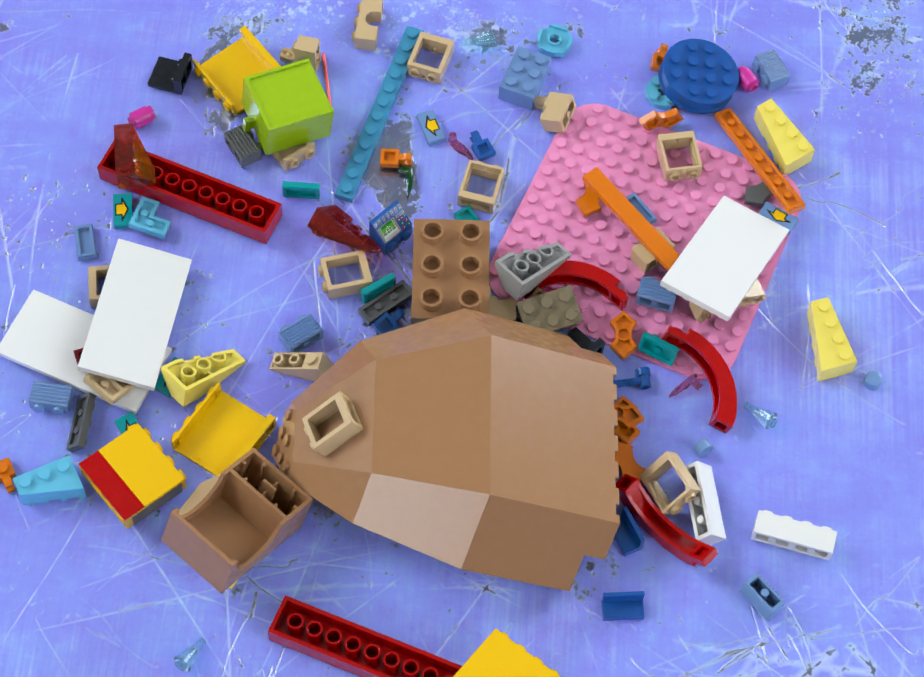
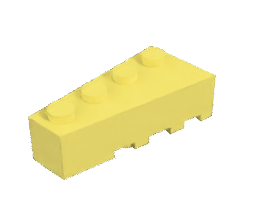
(782, 137)
(829, 341)

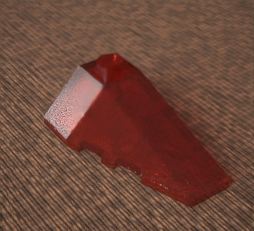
(131, 159)
(336, 225)

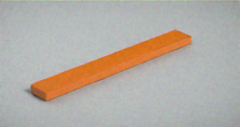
(759, 161)
(631, 218)

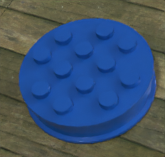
(698, 76)

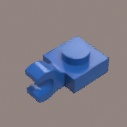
(481, 148)
(388, 323)

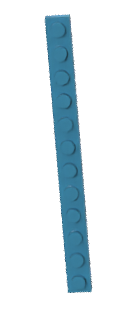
(377, 117)

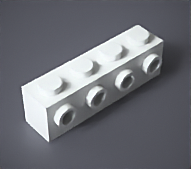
(705, 507)
(794, 534)

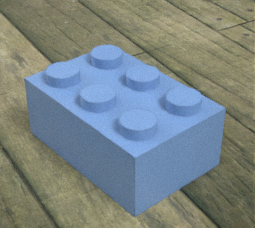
(524, 78)

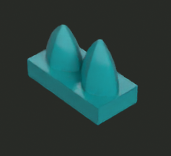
(658, 348)

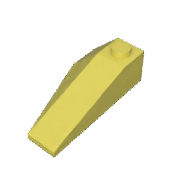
(194, 377)

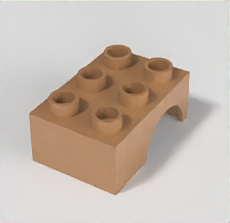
(449, 267)
(238, 520)

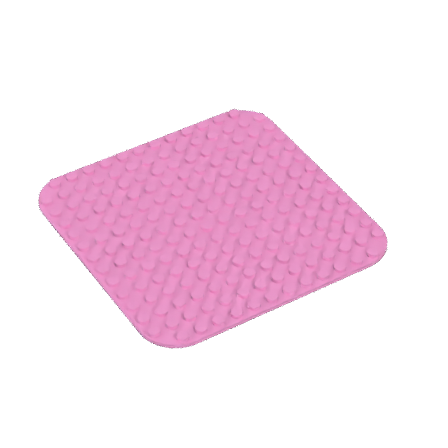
(630, 160)

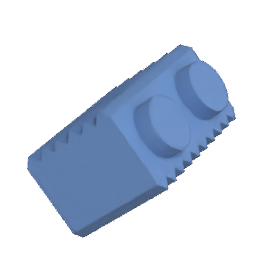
(770, 69)
(654, 295)
(300, 334)
(51, 397)
(762, 597)

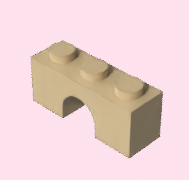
(367, 35)

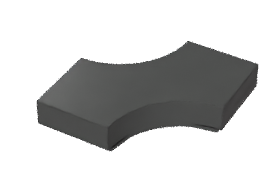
(757, 195)

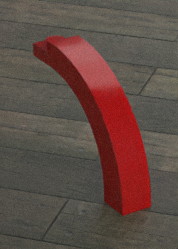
(589, 276)
(716, 371)
(660, 527)

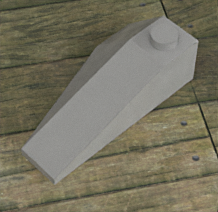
(525, 270)

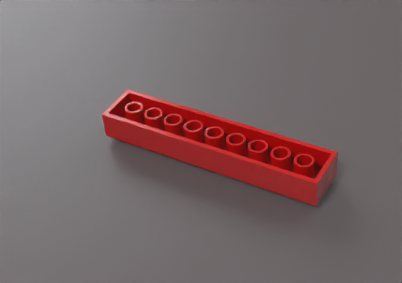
(204, 197)
(351, 645)

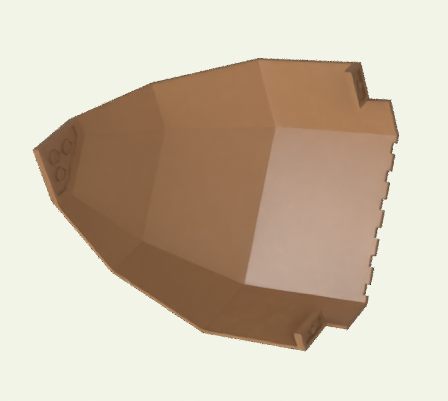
(472, 445)

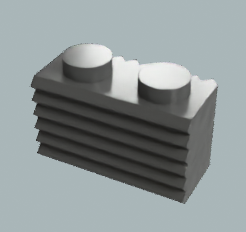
(243, 146)

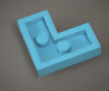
(146, 221)

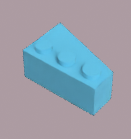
(50, 482)

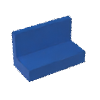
(628, 534)
(622, 605)

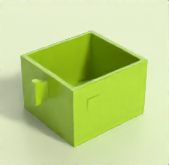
(286, 107)

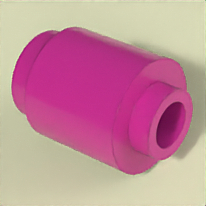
(747, 79)
(141, 117)

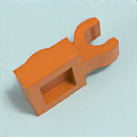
(658, 57)
(392, 158)
(6, 474)

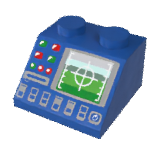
(390, 227)

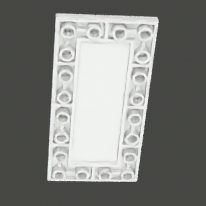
(724, 258)
(135, 315)
(45, 341)

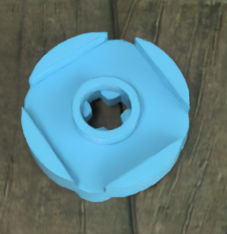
(558, 49)
(654, 96)

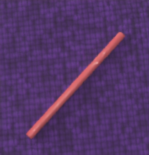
(326, 77)

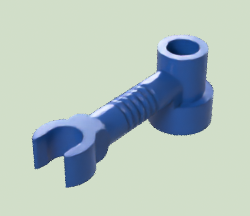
(642, 379)

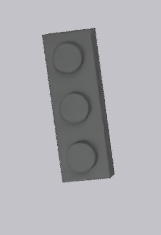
(385, 302)
(81, 422)

